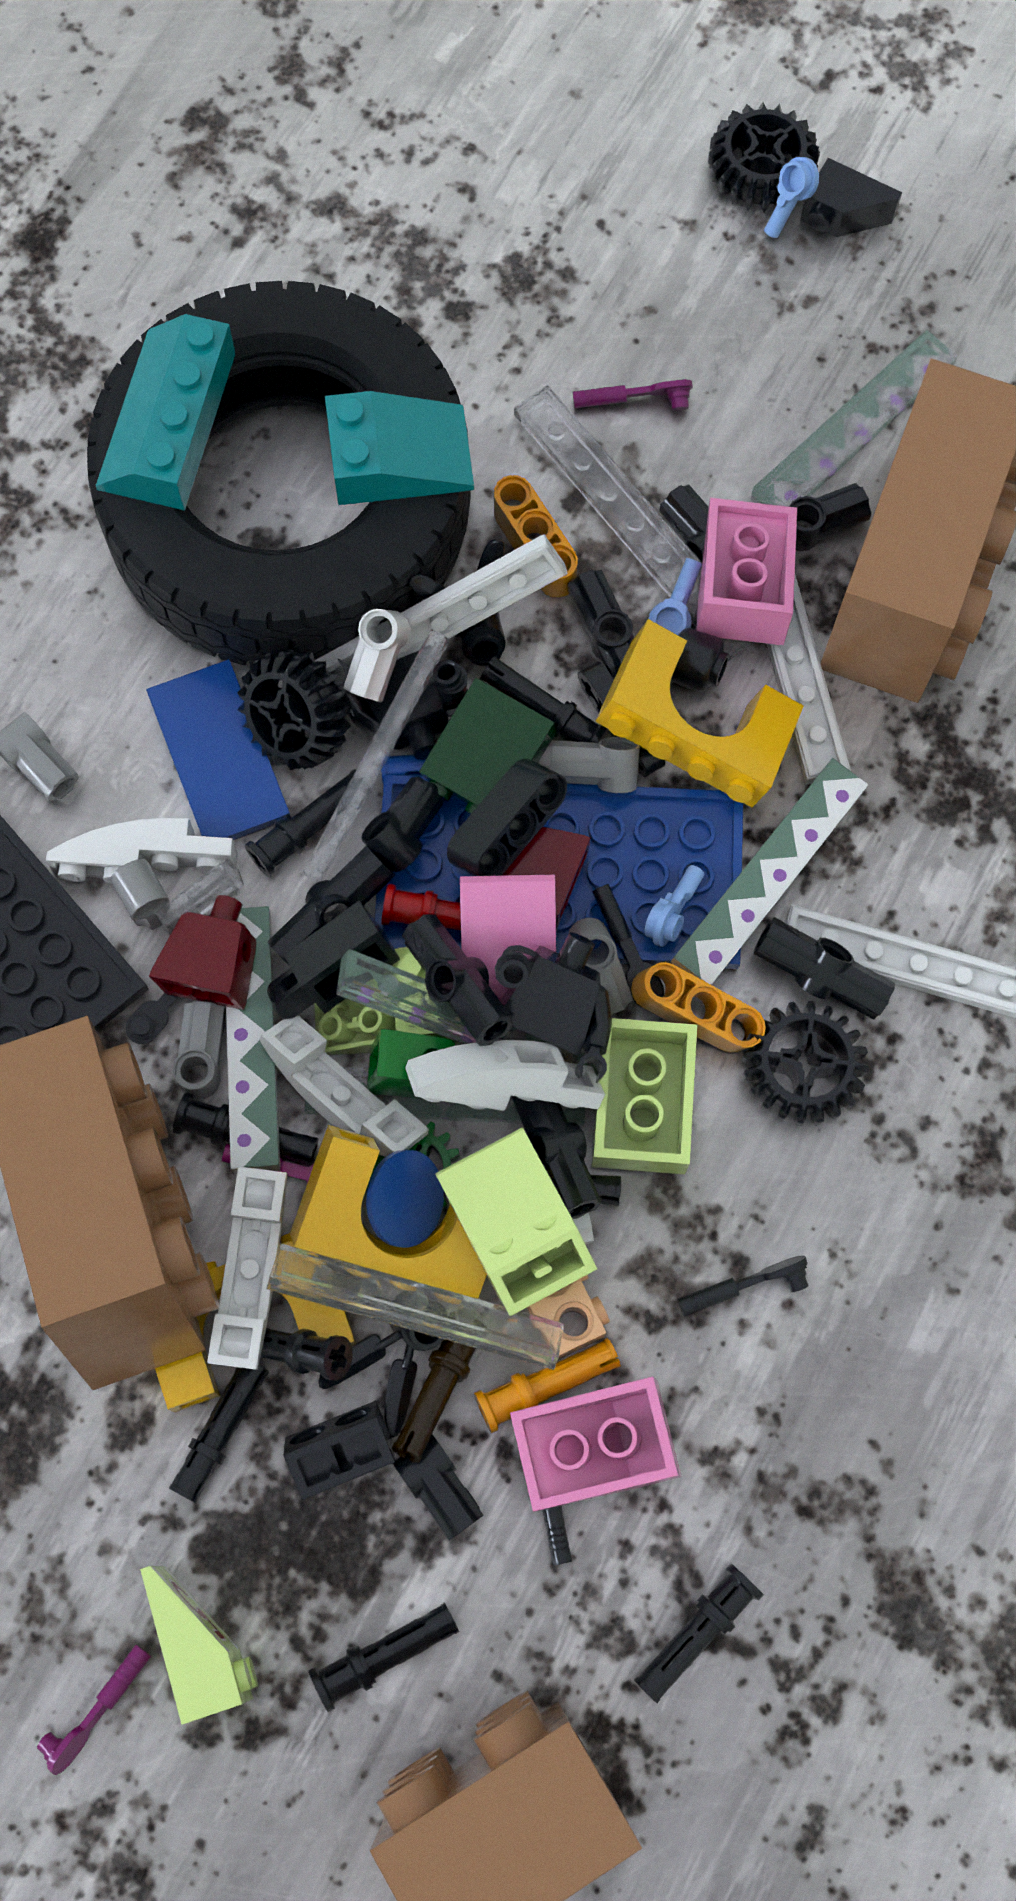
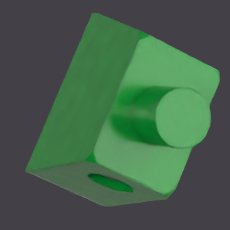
(390, 1056)

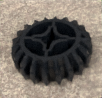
(765, 140)
(305, 702)
(823, 1064)

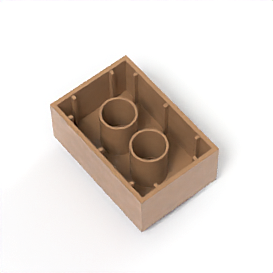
(932, 538)
(98, 1205)
(508, 1823)

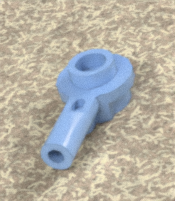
(796, 182)
(673, 612)
(664, 919)

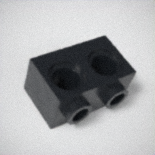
(338, 1450)

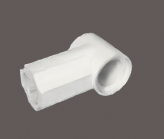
(373, 658)

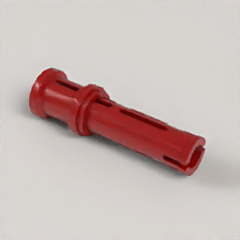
(410, 906)

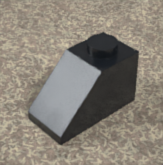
(849, 201)

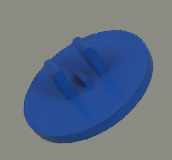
(404, 1198)

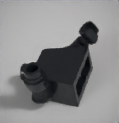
(430, 714)
(558, 998)

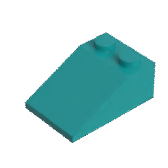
(396, 447)

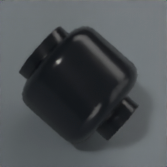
(700, 662)

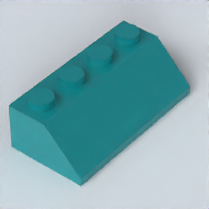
(168, 411)

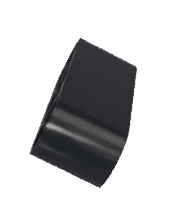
(507, 819)

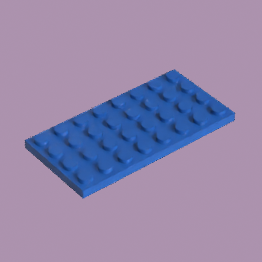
(636, 846)

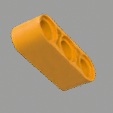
(530, 518)
(719, 1006)

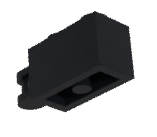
(318, 958)

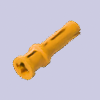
(538, 1387)

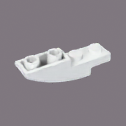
(160, 841)
(494, 1072)

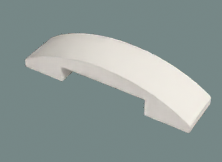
(334, 1092)
(251, 1254)

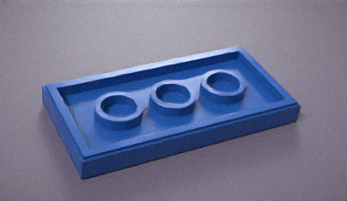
(218, 766)

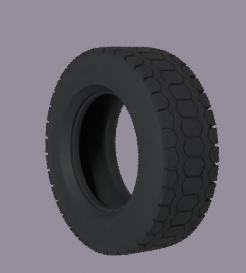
(249, 600)

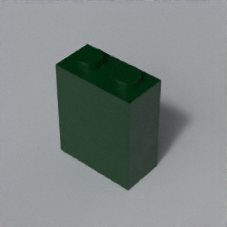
(483, 743)

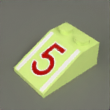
(198, 1654)

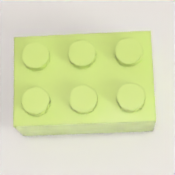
(647, 1098)

